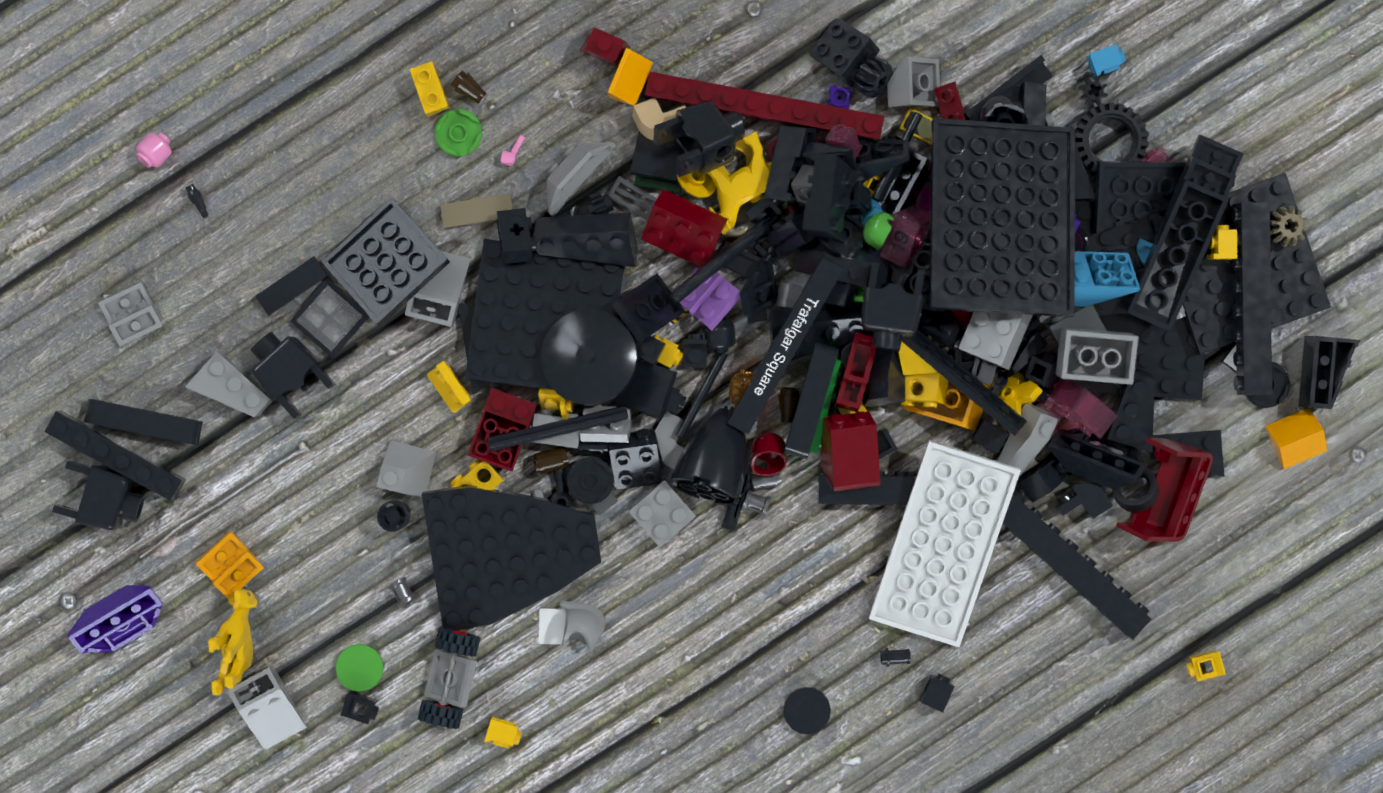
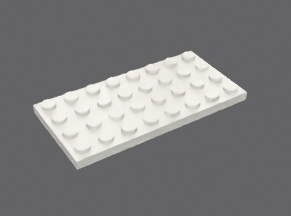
(944, 543)

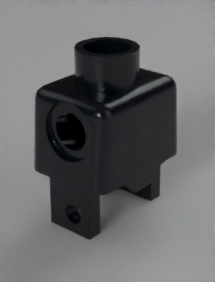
(703, 135)
(891, 311)
(284, 367)
(105, 499)

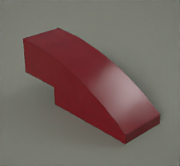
(856, 373)

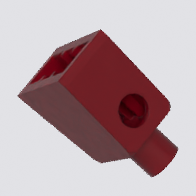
(604, 46)

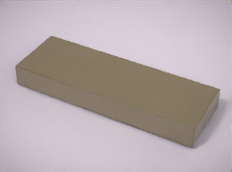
(474, 210)

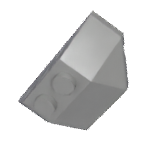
(574, 172)

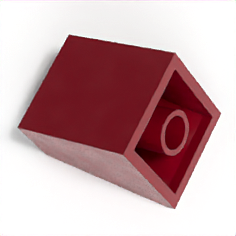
(850, 451)

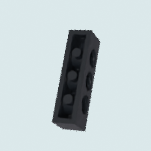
(905, 184)

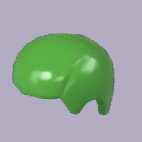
(877, 229)

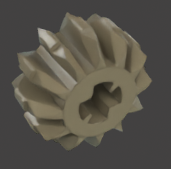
(1296, 228)

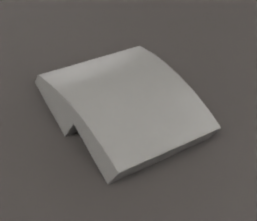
(130, 313)

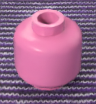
(153, 149)

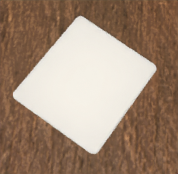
(551, 626)

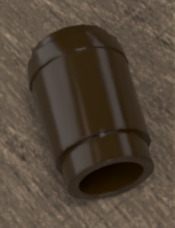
(550, 460)

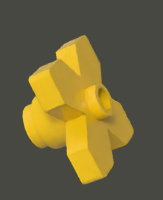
(1018, 392)

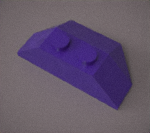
(116, 619)

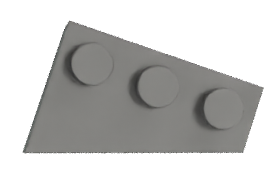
(229, 385)

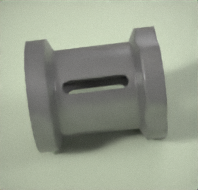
(756, 503)
(401, 591)

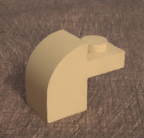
(649, 114)

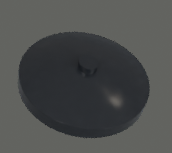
(589, 357)

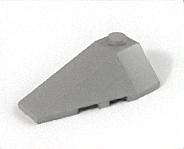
(1032, 437)

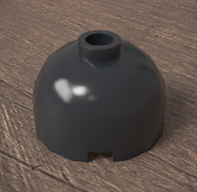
(1003, 110)

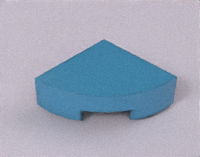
(874, 208)
(1143, 249)

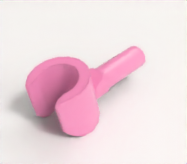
(508, 158)

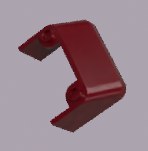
(1180, 487)

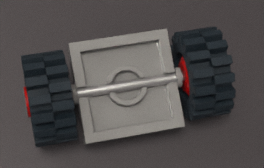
(449, 678)

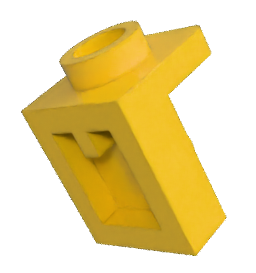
(553, 401)

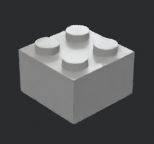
(662, 513)

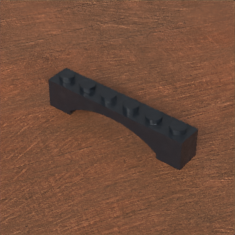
(102, 449)

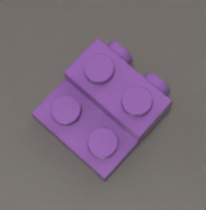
(711, 300)

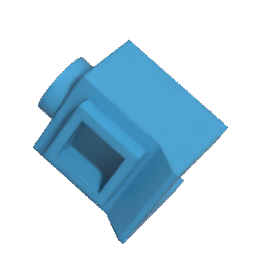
(1105, 60)

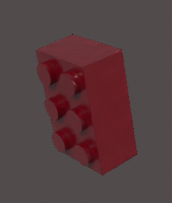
(683, 228)

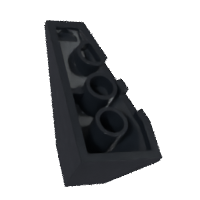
(885, 380)

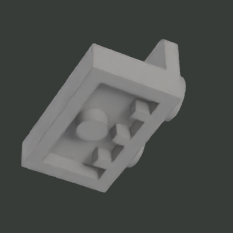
(611, 432)

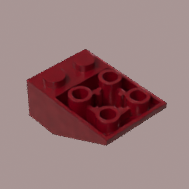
(501, 415)

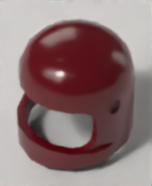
(771, 448)

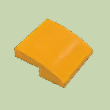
(229, 564)

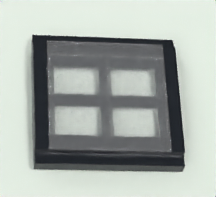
(330, 318)

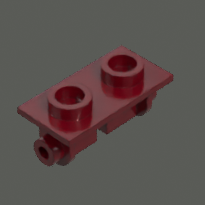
(950, 102)

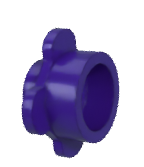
(845, 93)

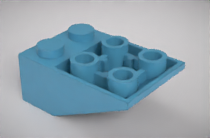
(1103, 277)

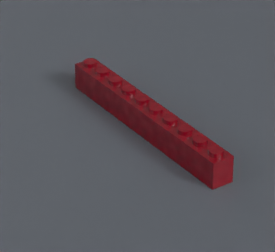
(762, 105)

